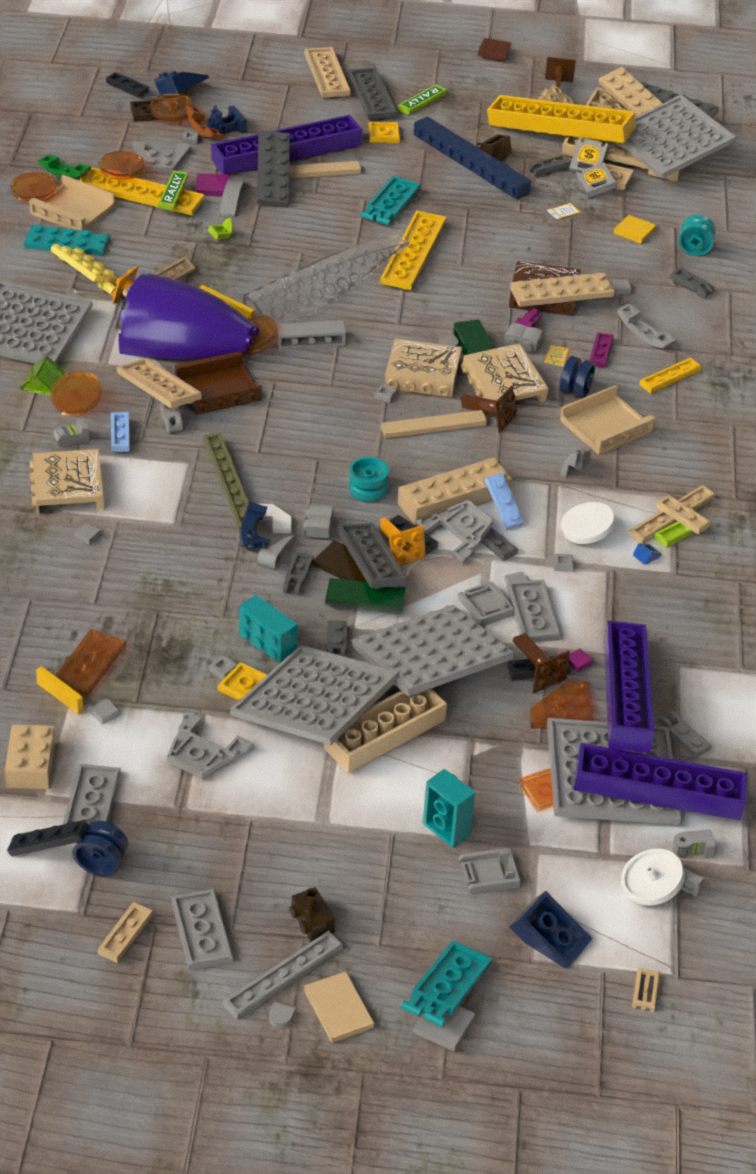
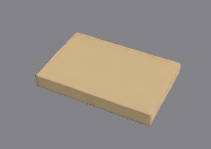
(338, 1007)

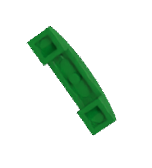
(53, 165)

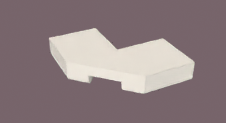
(280, 519)

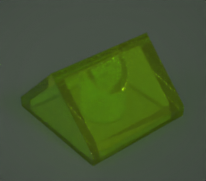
(42, 376)

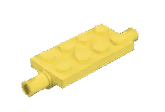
(88, 266)

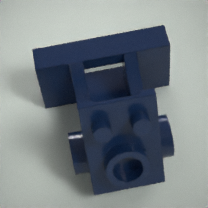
(228, 122)
(253, 513)

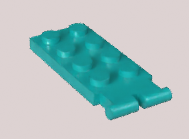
(391, 200)
(45, 237)
(447, 983)

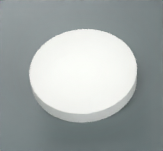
(588, 522)
(653, 877)

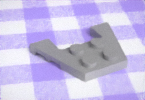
(161, 161)
(465, 522)
(200, 755)

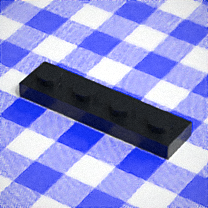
(48, 838)

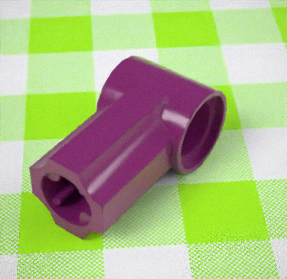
(530, 319)

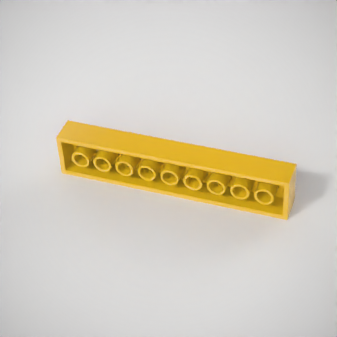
(562, 118)

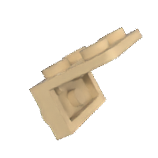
(555, 94)

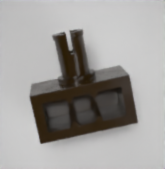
(497, 146)
(312, 913)

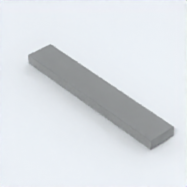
(282, 975)

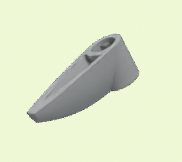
(276, 553)

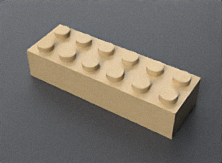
(449, 489)
(387, 727)

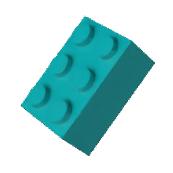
(267, 628)
(448, 808)

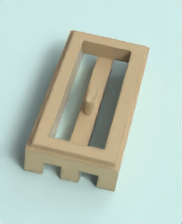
(644, 1004)

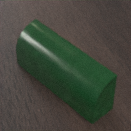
(472, 337)
(360, 596)

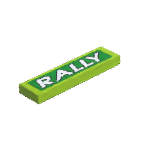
(422, 99)
(173, 190)

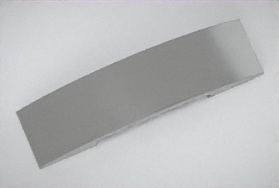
(231, 197)
(642, 330)

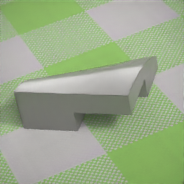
(576, 460)

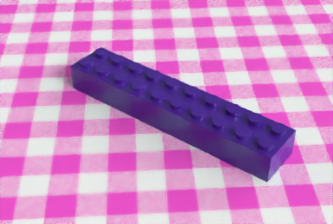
(304, 141)
(628, 687)

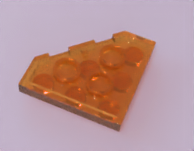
(566, 702)

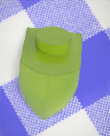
(223, 230)

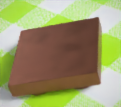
(494, 49)

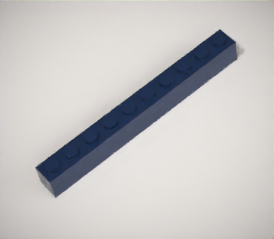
(472, 158)

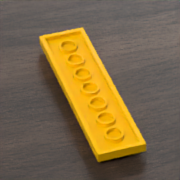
(142, 191)
(407, 264)

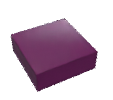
(579, 660)

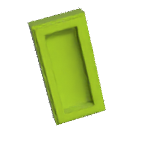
(672, 534)

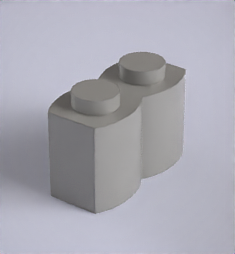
(529, 338)
(319, 520)

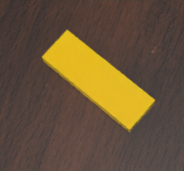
(59, 690)

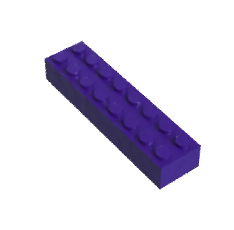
(660, 781)

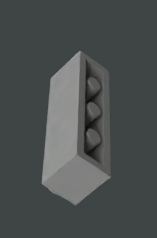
(311, 335)

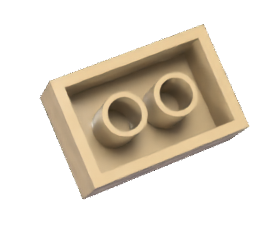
(30, 756)

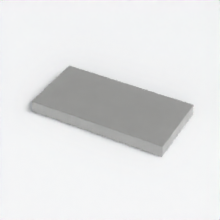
(533, 610)
(92, 793)
(201, 929)

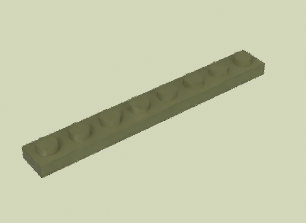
(227, 477)

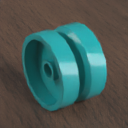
(697, 235)
(368, 479)

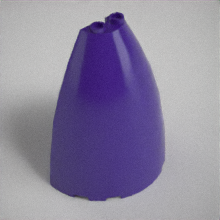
(180, 321)

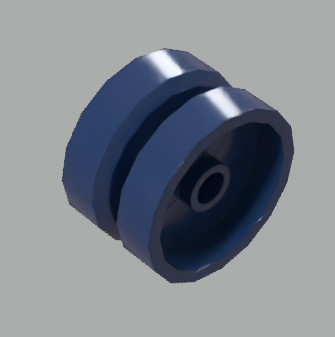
(577, 377)
(101, 848)

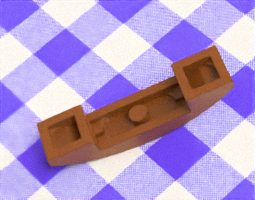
(196, 119)

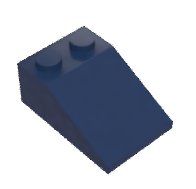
(176, 82)
(551, 930)

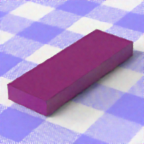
(601, 349)

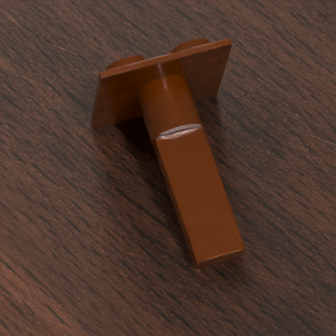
(560, 70)
(503, 407)
(547, 670)

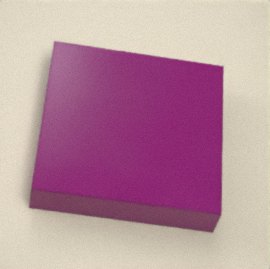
(211, 184)

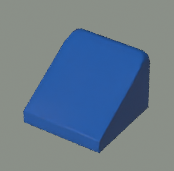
(646, 553)

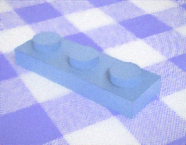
(120, 432)
(504, 500)

